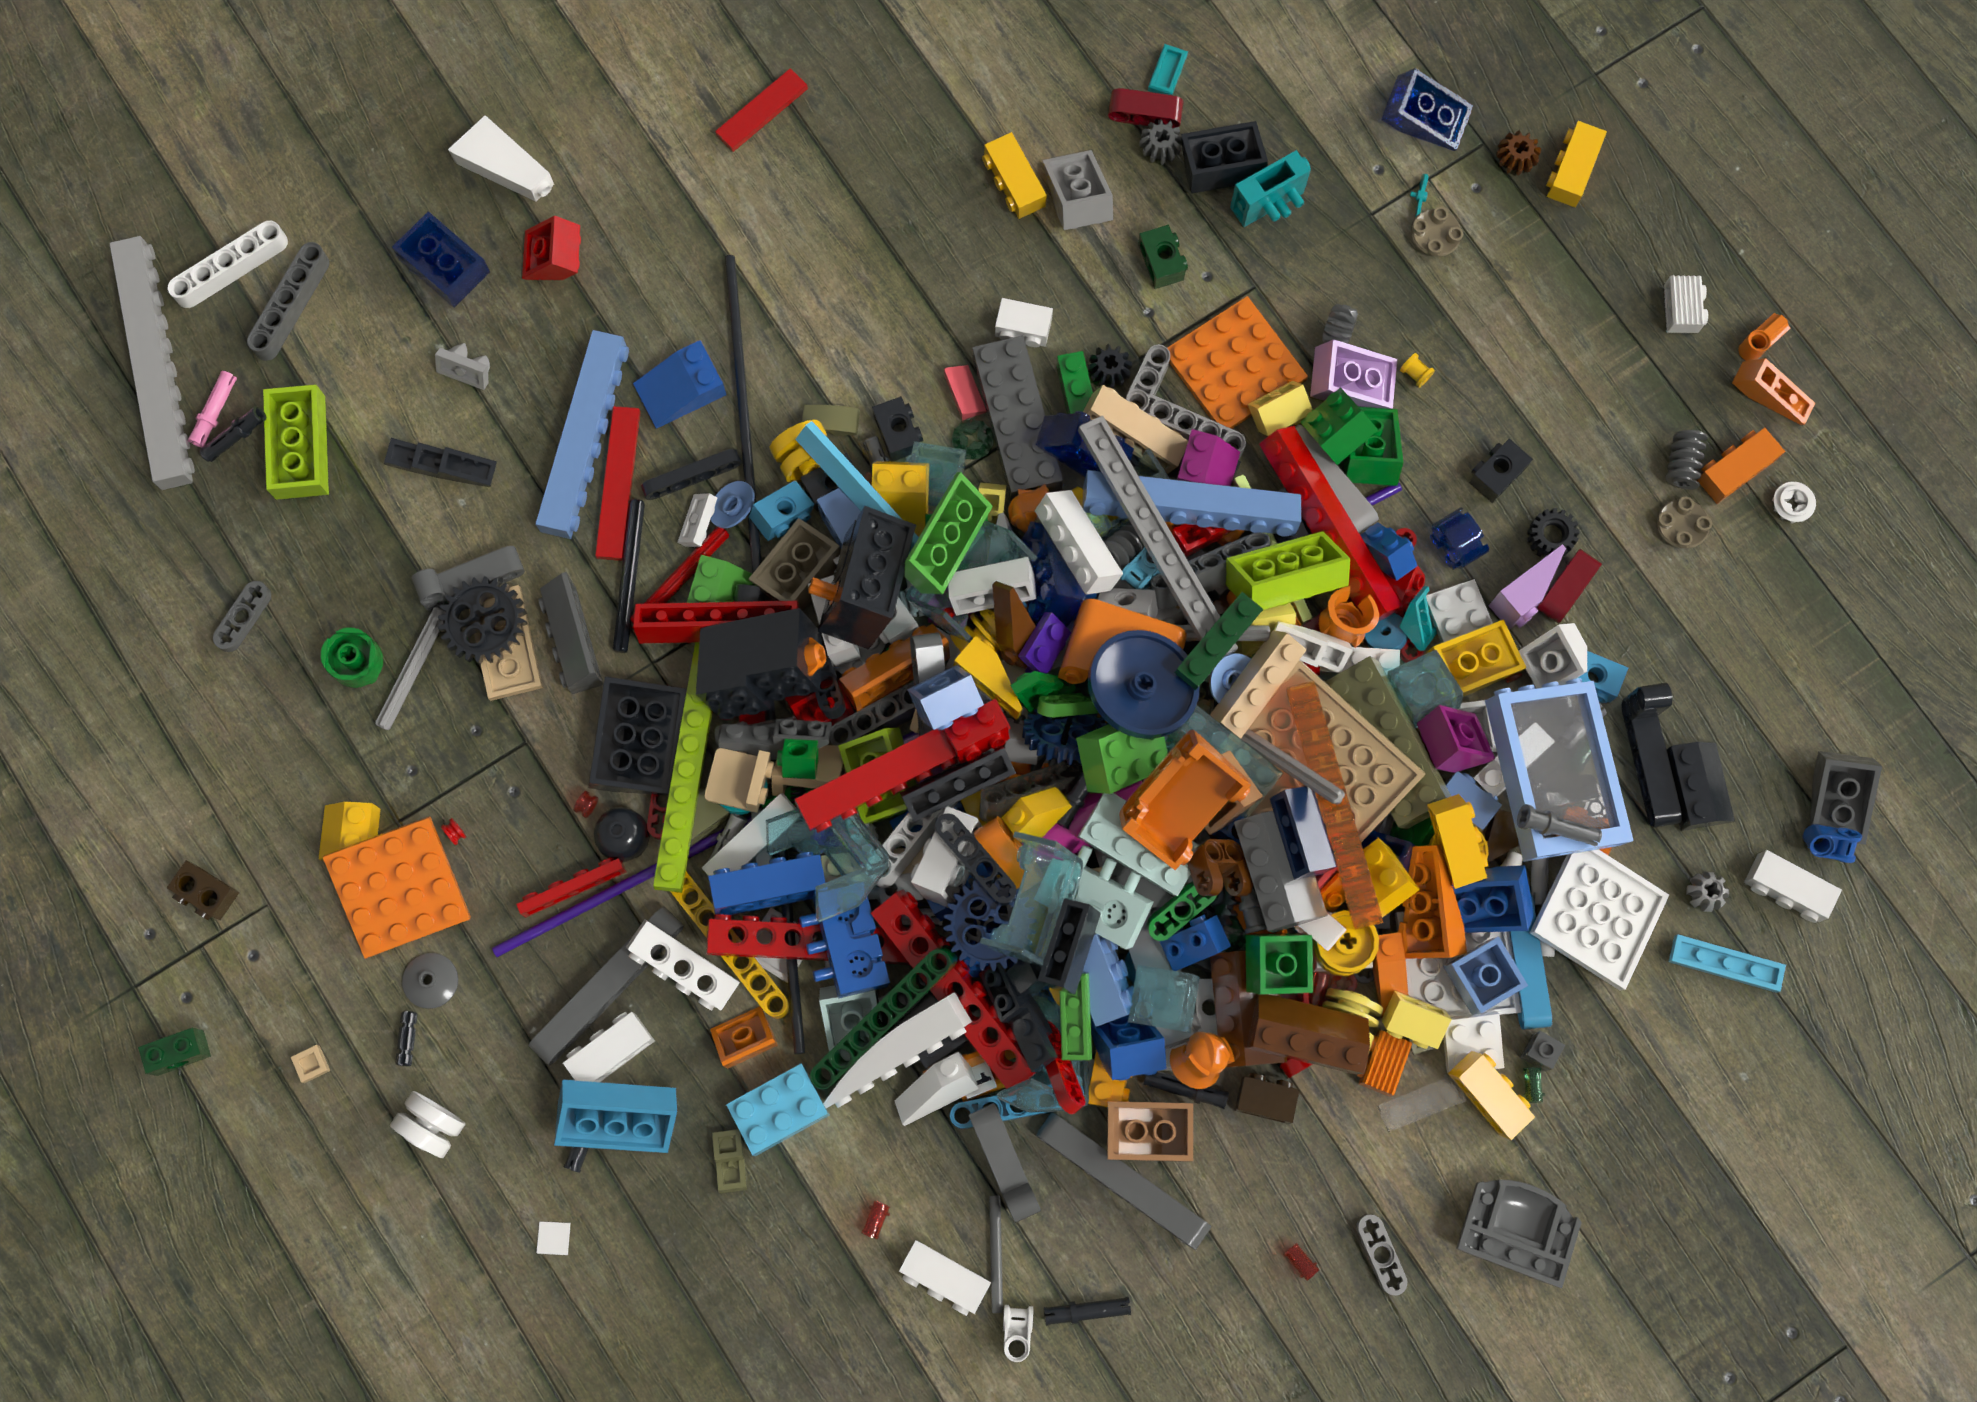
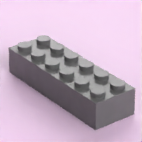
(1015, 415)

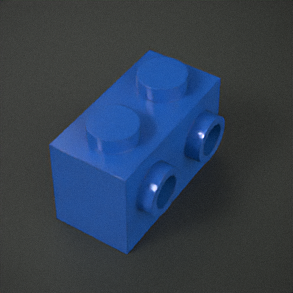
(1390, 550)
(1195, 943)

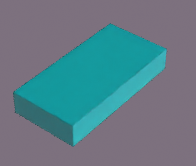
(1167, 70)

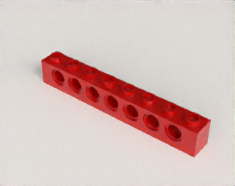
(907, 941)
(720, 944)

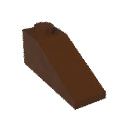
(1011, 623)

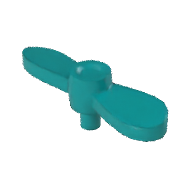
(1420, 195)

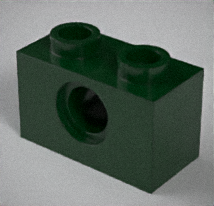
(1162, 271)
(174, 1051)

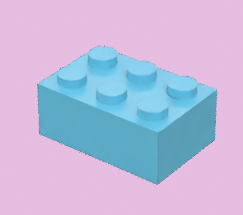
(777, 1110)

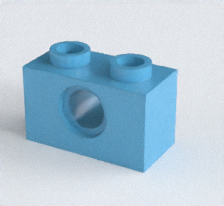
(789, 499)
(1609, 676)

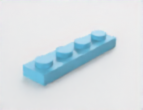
(1727, 963)

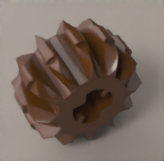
(1522, 144)

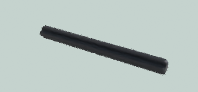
(628, 576)

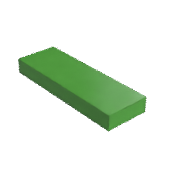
(1076, 1022)

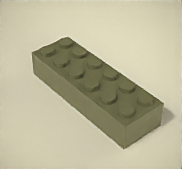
(1373, 696)

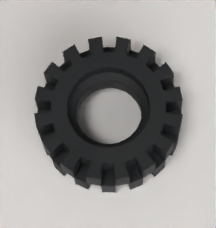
(1558, 519)

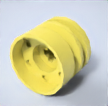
(1355, 1004)

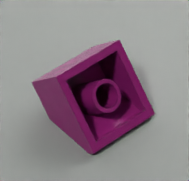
(1208, 460)
(1454, 739)

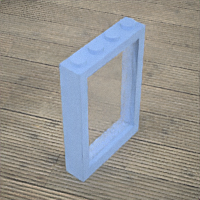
(1560, 762)

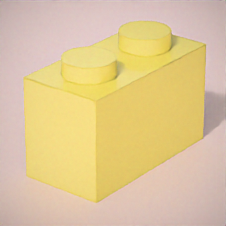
(1280, 408)
(1415, 1020)

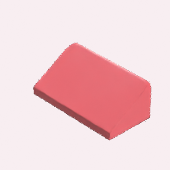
(964, 391)

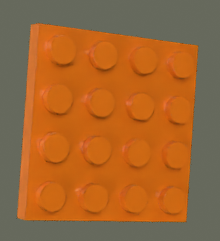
(1233, 363)
(397, 887)

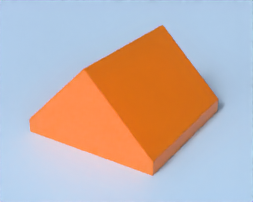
(743, 1037)

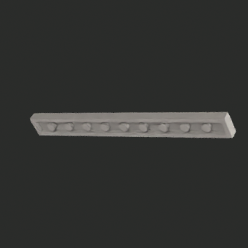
(1150, 526)

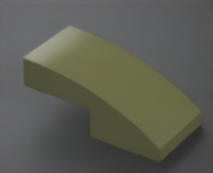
(834, 419)
(729, 1161)

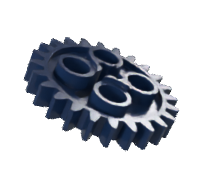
(1049, 733)
(958, 926)

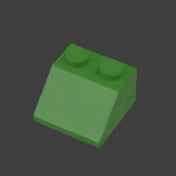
(716, 581)

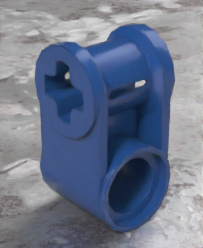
(1837, 842)

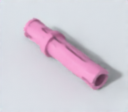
(211, 411)

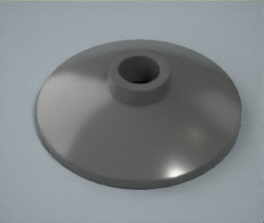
(443, 982)

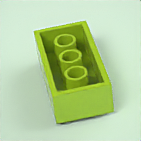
(295, 442)
(1288, 570)

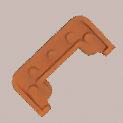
(1097, 624)
(1181, 799)

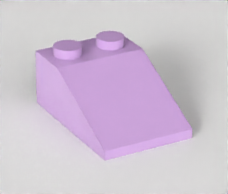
(1361, 373)
(1520, 598)

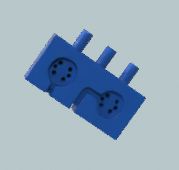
(851, 951)

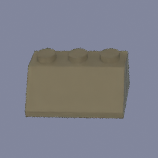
(794, 563)

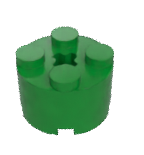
(343, 646)

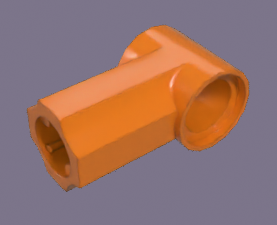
(1763, 337)

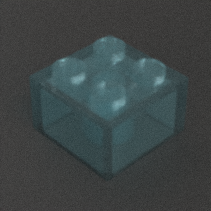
(943, 466)
(1425, 685)
(1164, 999)

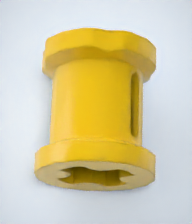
(1417, 370)

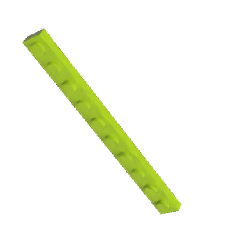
(683, 788)

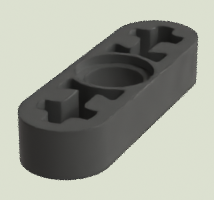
(224, 627)

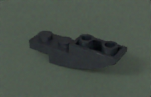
(1023, 1016)

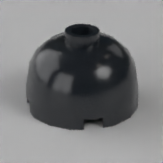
(621, 834)

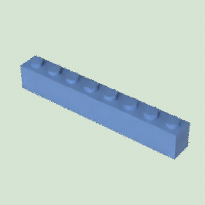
(582, 434)
(1203, 504)

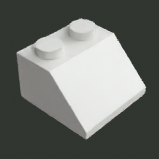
(1556, 656)

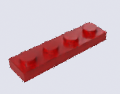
(562, 891)

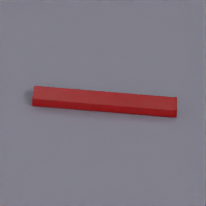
(618, 483)

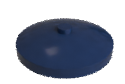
(1137, 685)

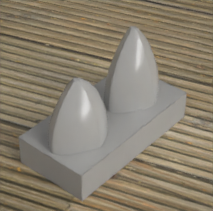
(459, 367)

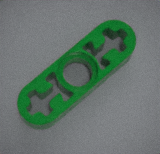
(1170, 928)

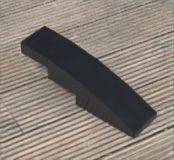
(440, 463)

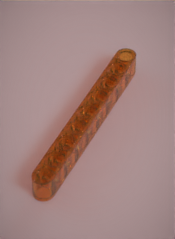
(1338, 818)

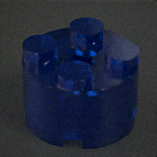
(1459, 538)

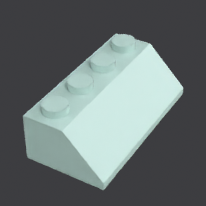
(1106, 835)

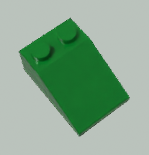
(1380, 456)

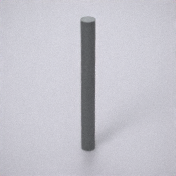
(996, 1254)

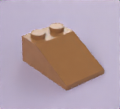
(1150, 1131)

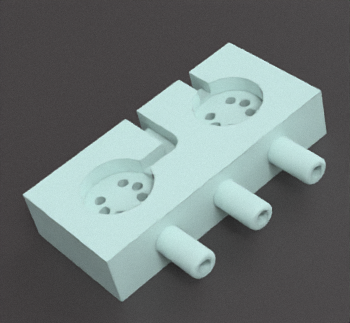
(1120, 906)

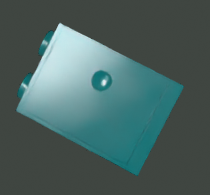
(1271, 190)

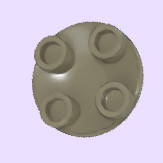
(1436, 232)
(1683, 523)

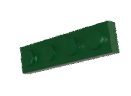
(1218, 641)

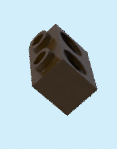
(204, 887)

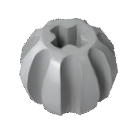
(1715, 889)

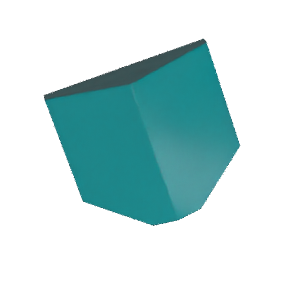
(1417, 621)

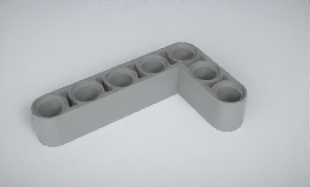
(1174, 413)

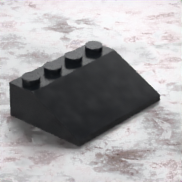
(636, 737)

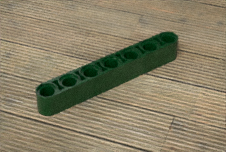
(874, 1026)

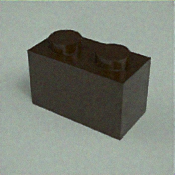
(1267, 1099)

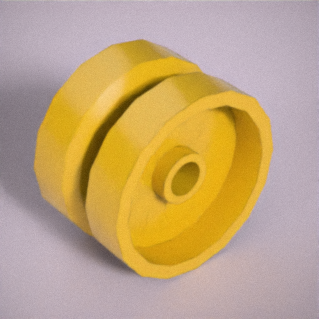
(791, 454)
(1361, 950)

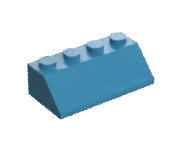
(615, 1116)

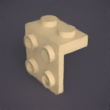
(739, 779)

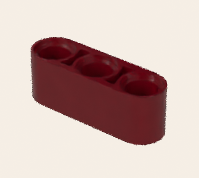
(1144, 107)
(1569, 586)

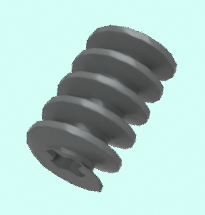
(1683, 459)
(1124, 545)

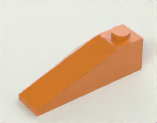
(1431, 916)

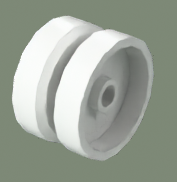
(425, 1128)

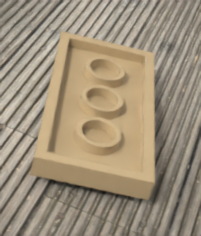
(516, 671)

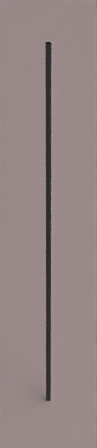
(756, 560)

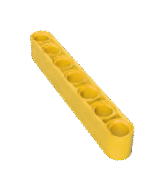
(754, 968)

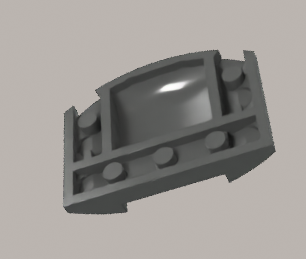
(1520, 1230)

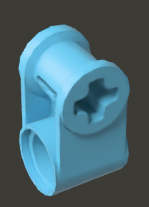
(1142, 569)

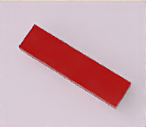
(761, 110)

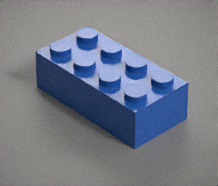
(766, 885)

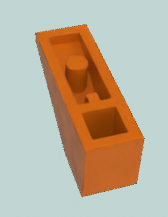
(1772, 389)
(1389, 968)

